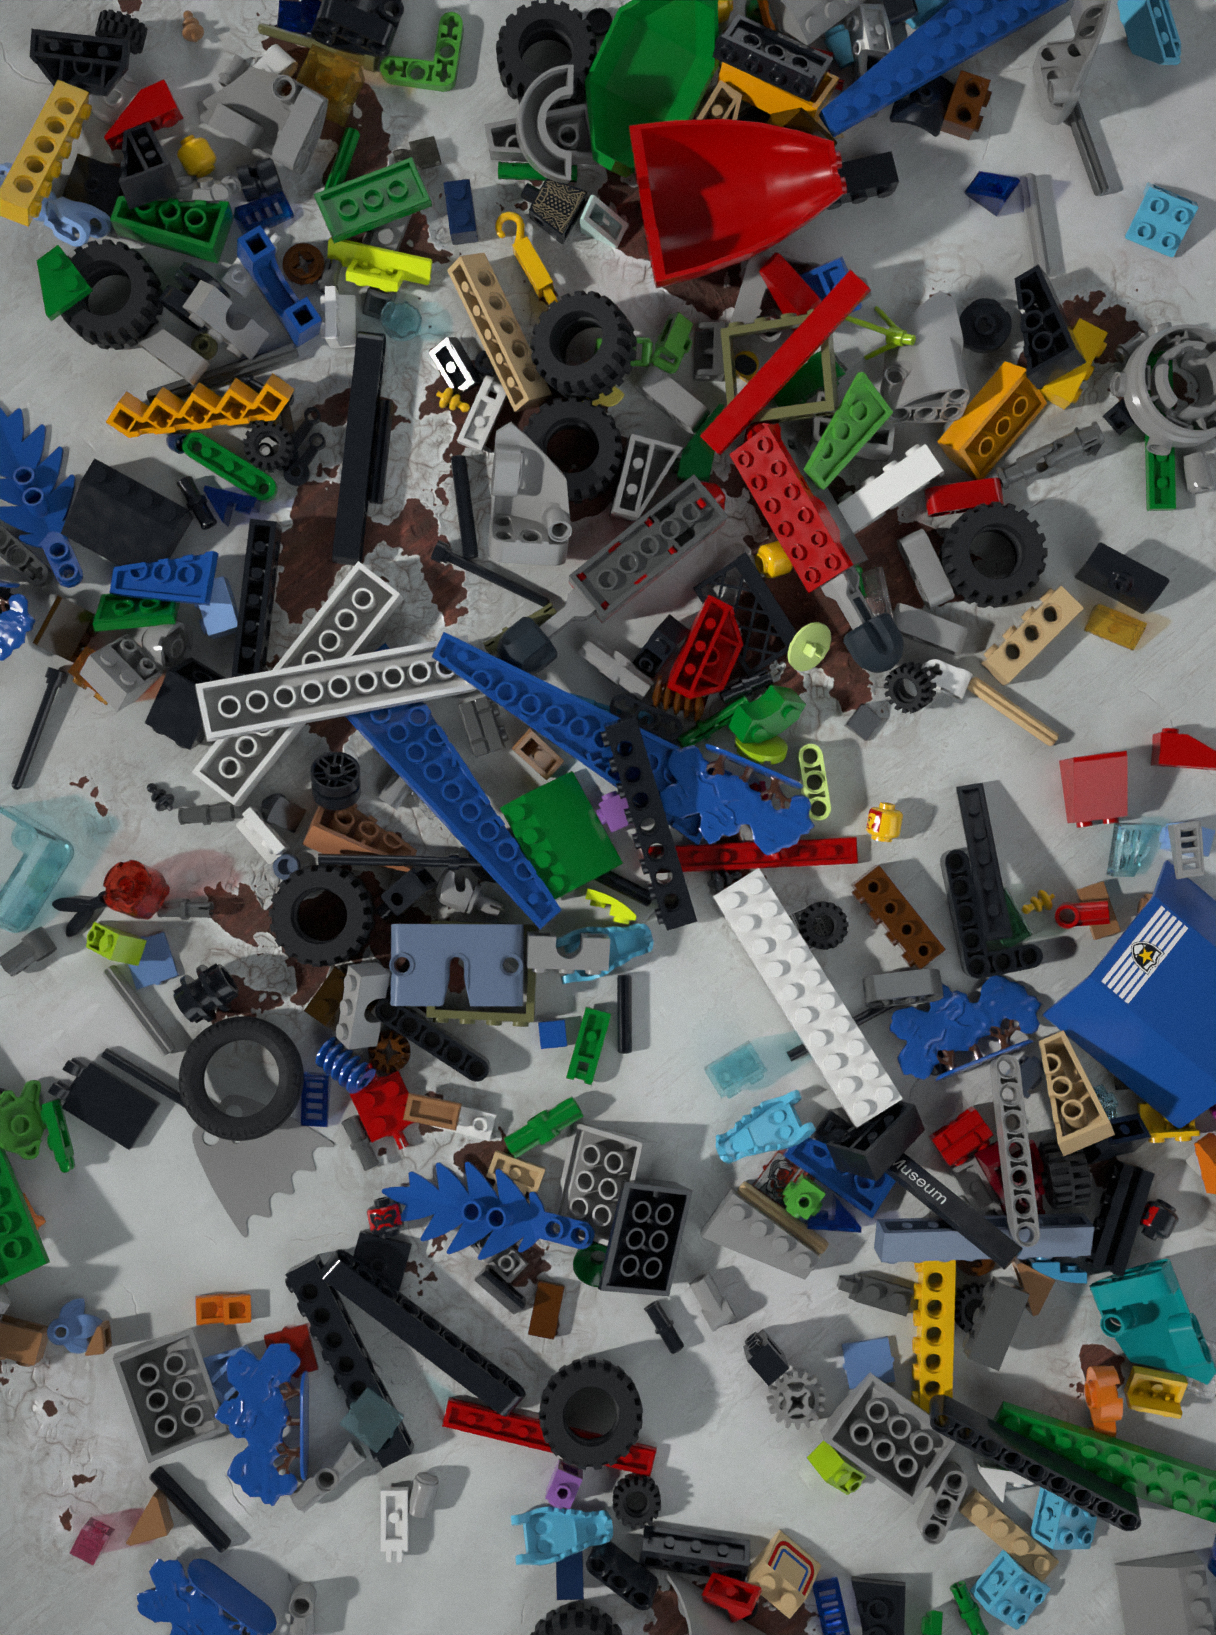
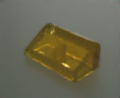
(1115, 626)

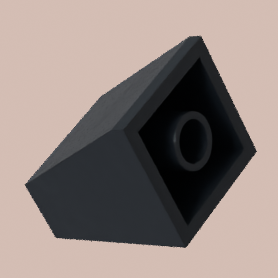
(177, 706)

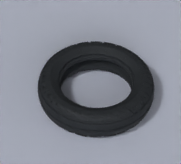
(193, 1072)

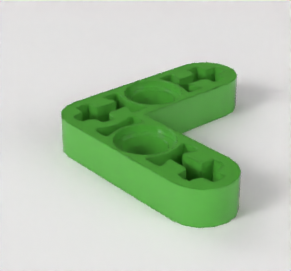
(432, 69)

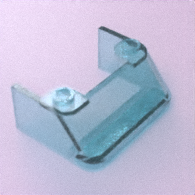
(36, 873)

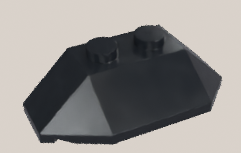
(80, 59)

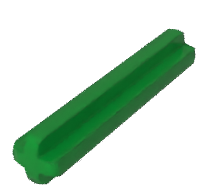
(343, 157)

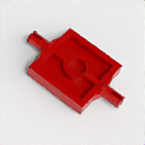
(383, 1107)

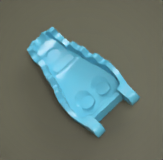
(624, 945)
(767, 1128)
(558, 1533)

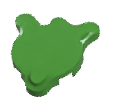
(21, 1121)

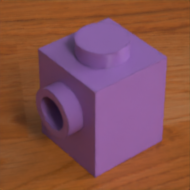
(613, 811)
(563, 1485)

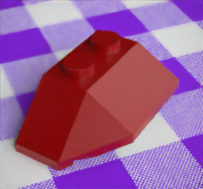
(707, 651)

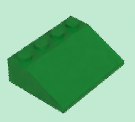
(561, 835)

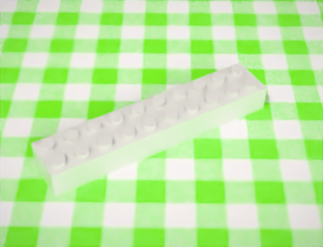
(337, 631)
(325, 690)
(807, 998)

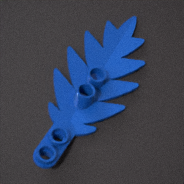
(30, 489)
(484, 1212)

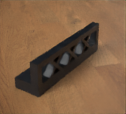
(694, 1551)

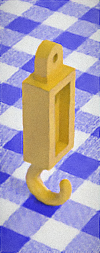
(528, 257)

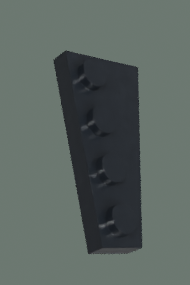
(880, 1605)

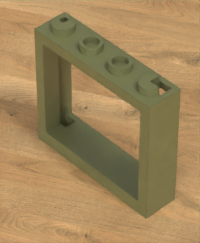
(786, 413)
(492, 1017)

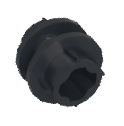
(200, 996)

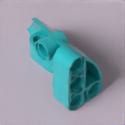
(1154, 1320)

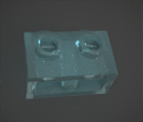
(735, 1070)

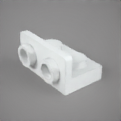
(869, 29)
(262, 835)

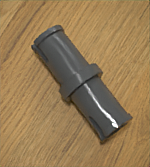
(206, 814)
(186, 909)
(360, 1142)

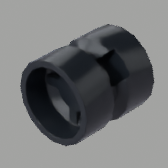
(259, 179)

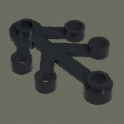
(297, 437)

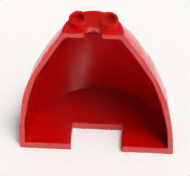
(727, 190)

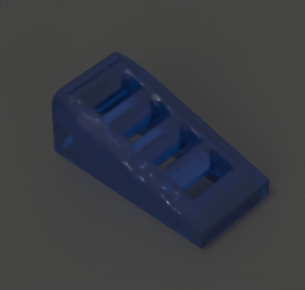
(250, 208)
(325, 1100)
(836, 1625)

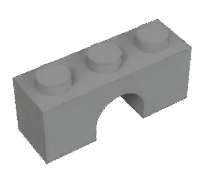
(209, 308)
(590, 955)
(362, 985)

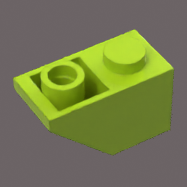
(115, 944)
(836, 1468)

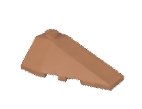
(353, 833)

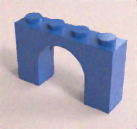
(259, 260)

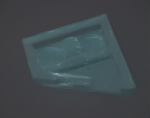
(1129, 847)

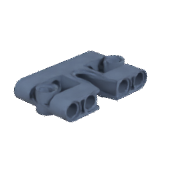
(435, 945)

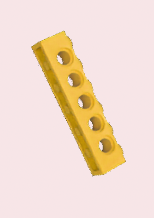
(43, 153)
(943, 1342)

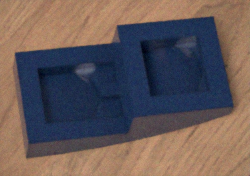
(570, 1577)

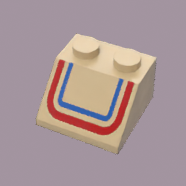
(784, 1573)

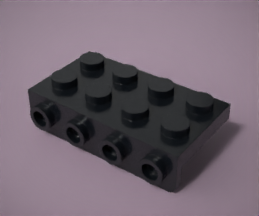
(772, 57)

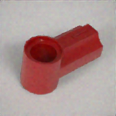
(1085, 913)

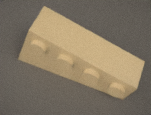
(1074, 1103)

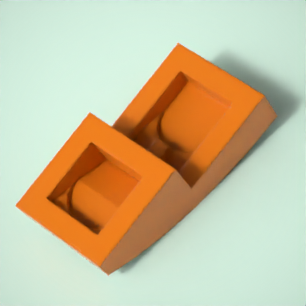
(223, 1309)

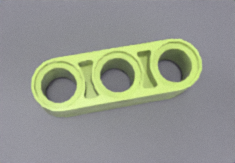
(815, 769)

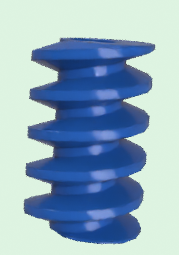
(343, 1068)

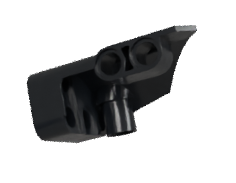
(358, 25)

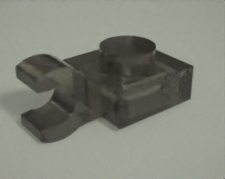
(423, 151)

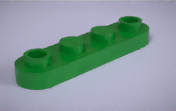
(229, 466)

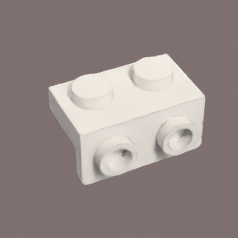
(340, 319)

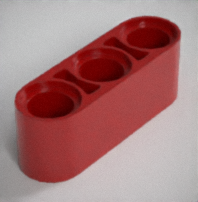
(962, 496)

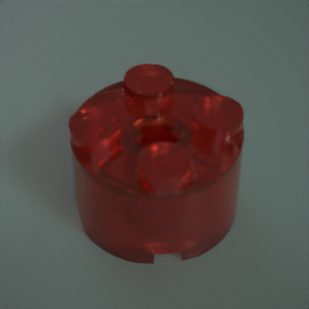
(135, 889)

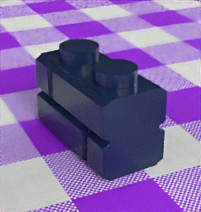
(461, 211)

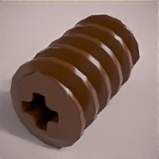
(671, 698)

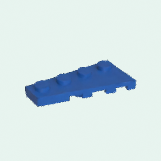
(172, 580)
(860, 1192)

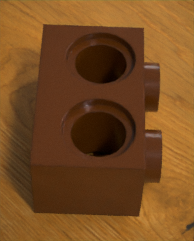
(965, 105)

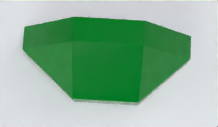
(649, 72)

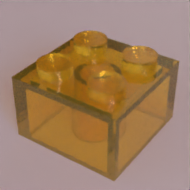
(334, 79)

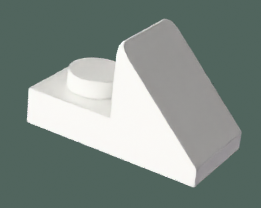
(997, 1477)

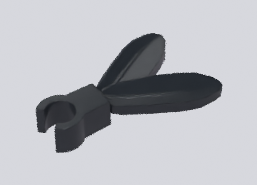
(84, 910)

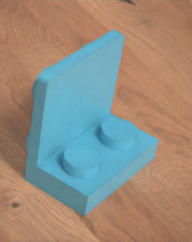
(1161, 220)
(1061, 1523)
(1009, 1591)

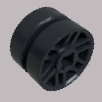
(335, 780)

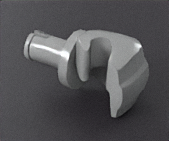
(466, 900)

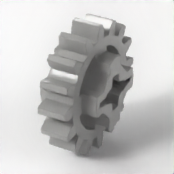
(791, 1407)

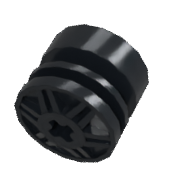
(175, 298)

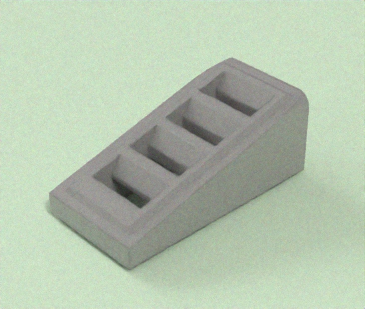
(1177, 851)

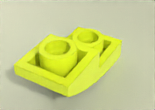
(620, 911)

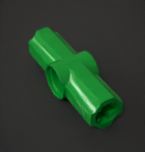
(543, 1127)

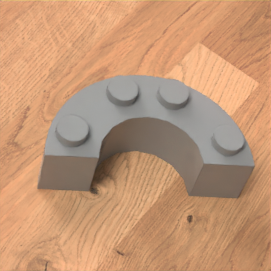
(531, 127)

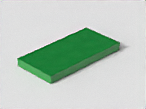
(373, 200)

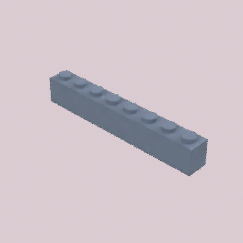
(936, 1240)

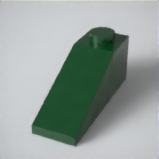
(697, 454)

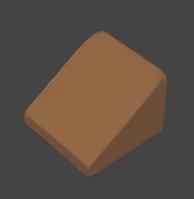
(101, 1340)

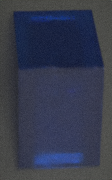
(992, 190)

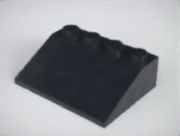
(124, 518)
(645, 1237)

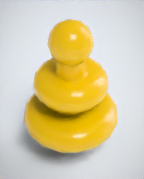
(454, 402)
(1043, 900)

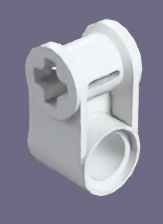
(277, 62)
(949, 679)

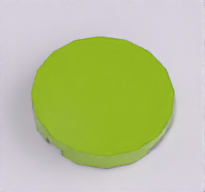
(769, 750)

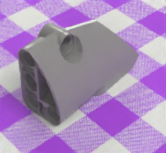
(1064, 64)
(265, 120)
(756, 299)
(928, 378)
(527, 503)
(705, 1617)

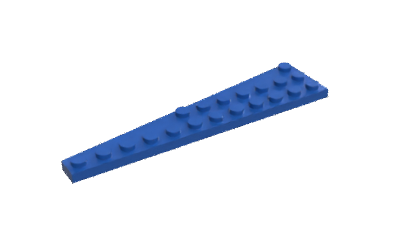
(933, 49)
(561, 719)
(440, 778)

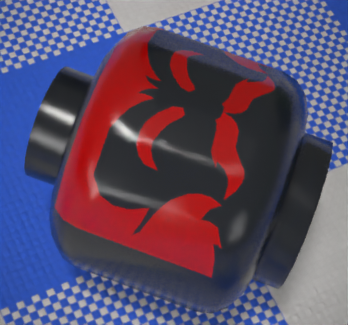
(385, 1217)
(1158, 1220)

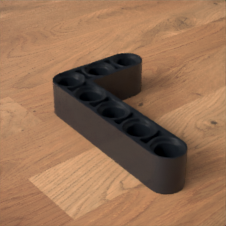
(973, 924)
(424, 1027)

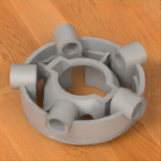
(1136, 381)

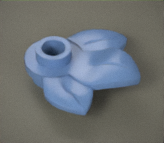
(77, 1325)

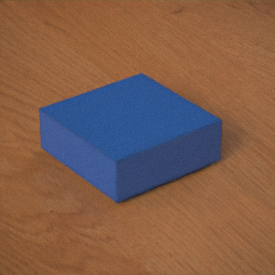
(552, 1034)

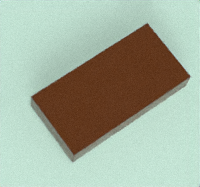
(546, 1309)

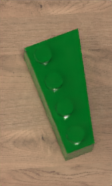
(182, 227)

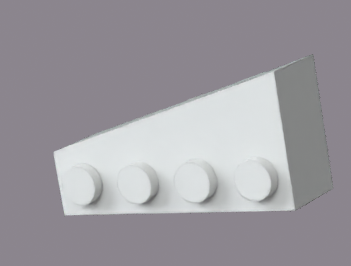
(890, 488)

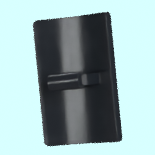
(924, 106)
(1122, 578)

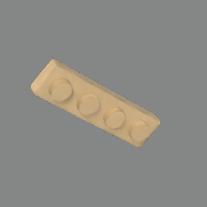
(1008, 1535)

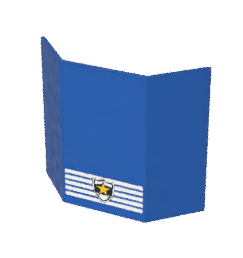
(1154, 1003)

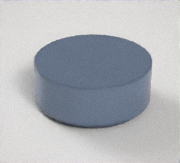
(286, 865)

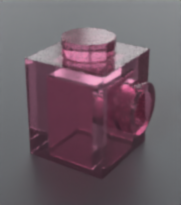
(92, 1541)

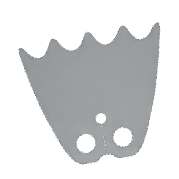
(254, 1169)

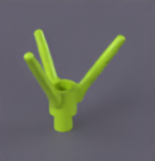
(894, 335)

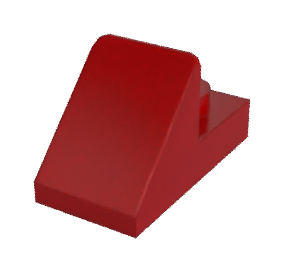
(732, 1595)

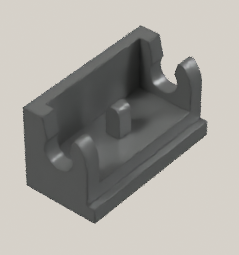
(708, 352)

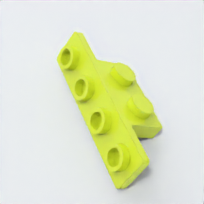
(379, 266)

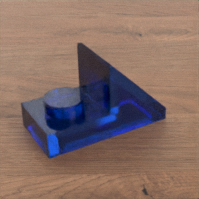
(297, 15)
(225, 501)
(839, 1220)

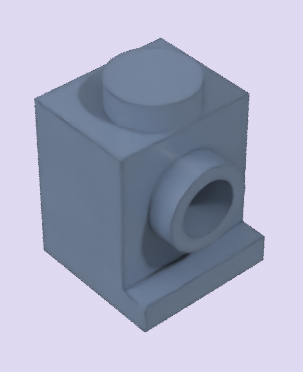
(1031, 1073)

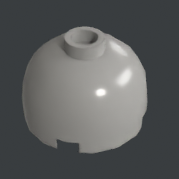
(167, 644)

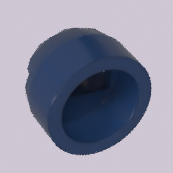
(173, 438)

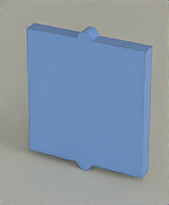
(155, 964)
(868, 1357)

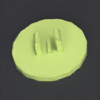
(809, 646)

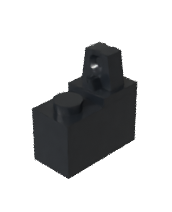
(1128, 1137)

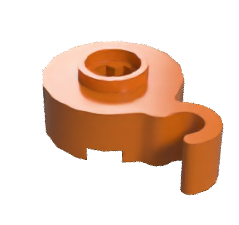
(1103, 1399)

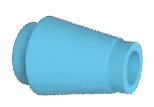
(840, 45)

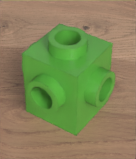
(803, 1188)

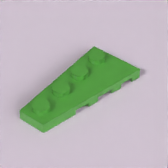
(849, 430)

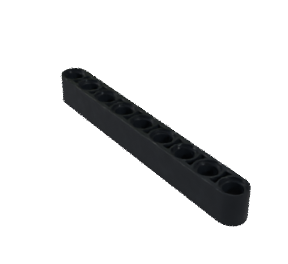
(359, 448)
(422, 1332)
(1034, 1462)

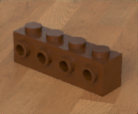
(897, 917)

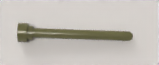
(368, 62)

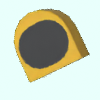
(746, 365)

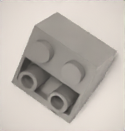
(120, 672)

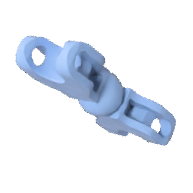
(68, 217)

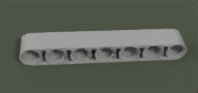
(1023, 1161)

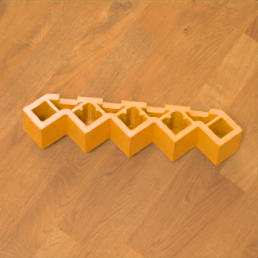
(201, 410)

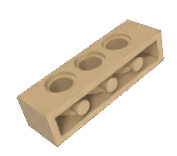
(1064, 608)

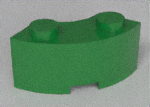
(805, 382)
(767, 715)

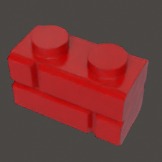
(961, 1137)

